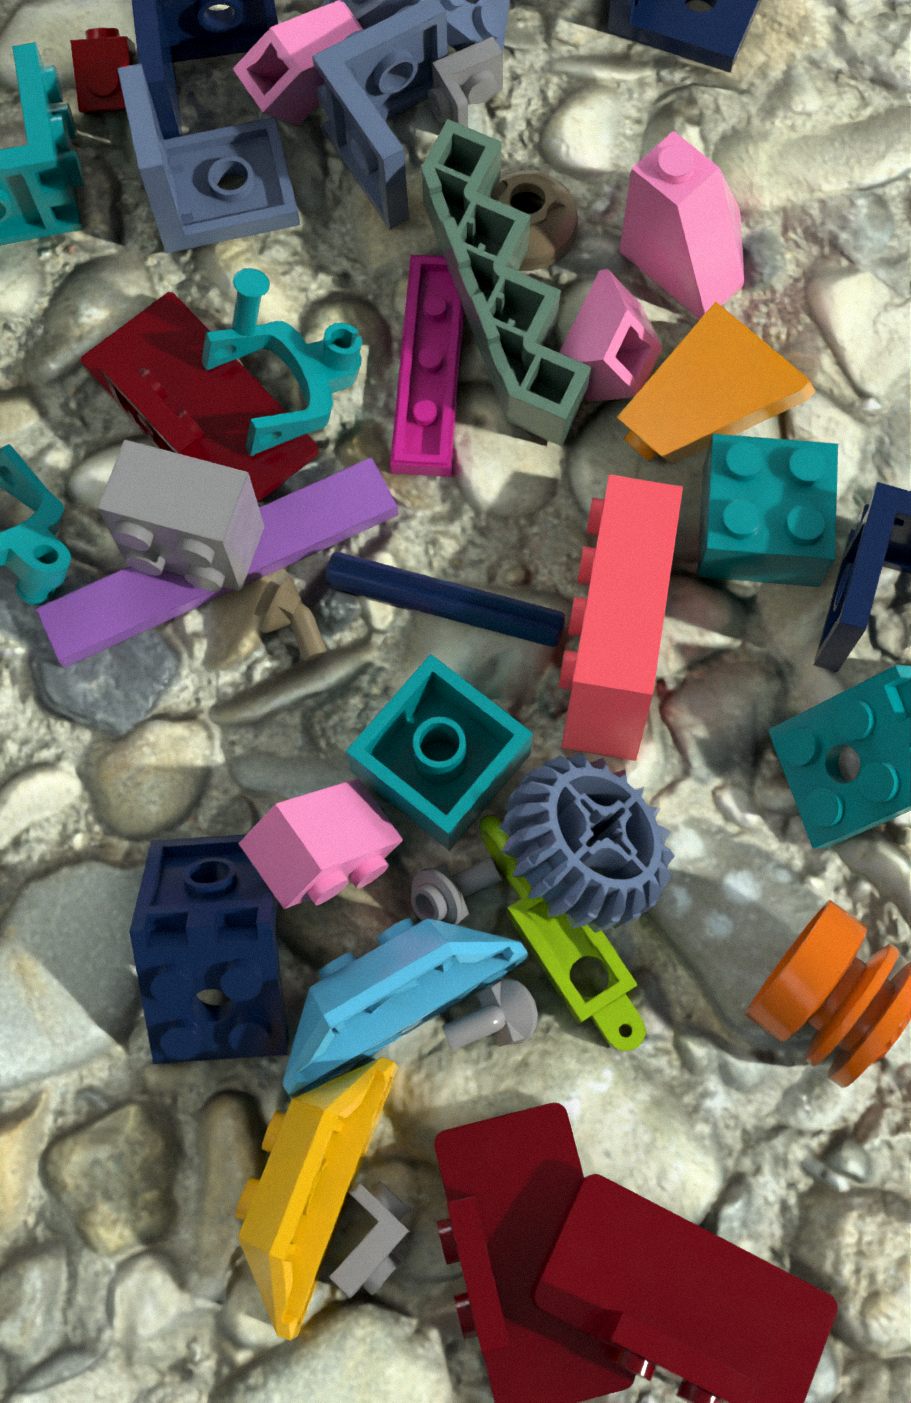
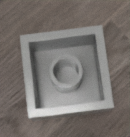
(182, 516)

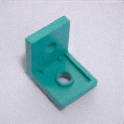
(43, 176)
(877, 725)

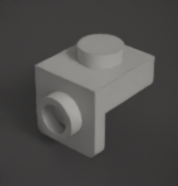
(372, 1258)

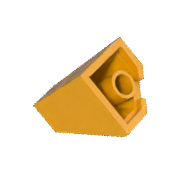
(710, 385)

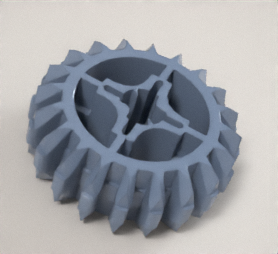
(594, 882)

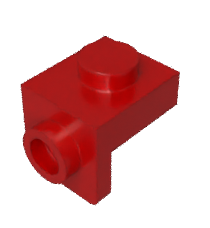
(96, 69)

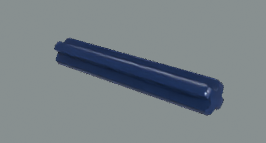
(445, 599)

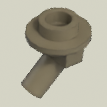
(283, 608)

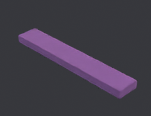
(293, 530)

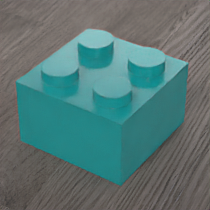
(768, 510)
(440, 751)

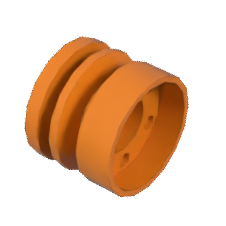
(837, 995)

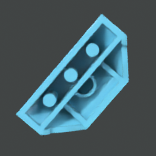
(390, 993)

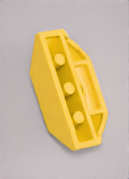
(305, 1187)

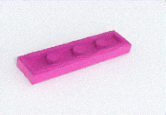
(428, 371)

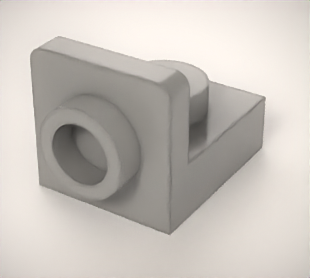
(465, 79)

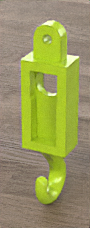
(559, 947)

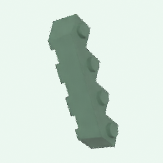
(504, 308)

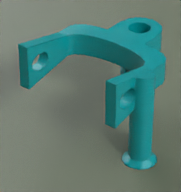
(317, 366)
(31, 546)

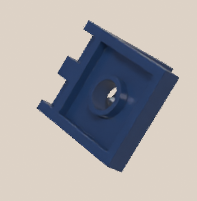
(671, 26)
(190, 31)
(878, 541)
(204, 926)

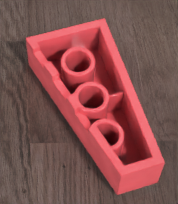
(621, 617)

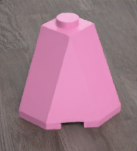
(684, 226)

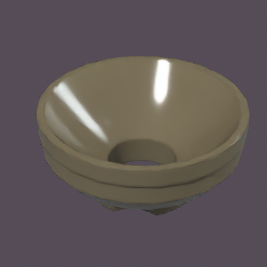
(553, 226)

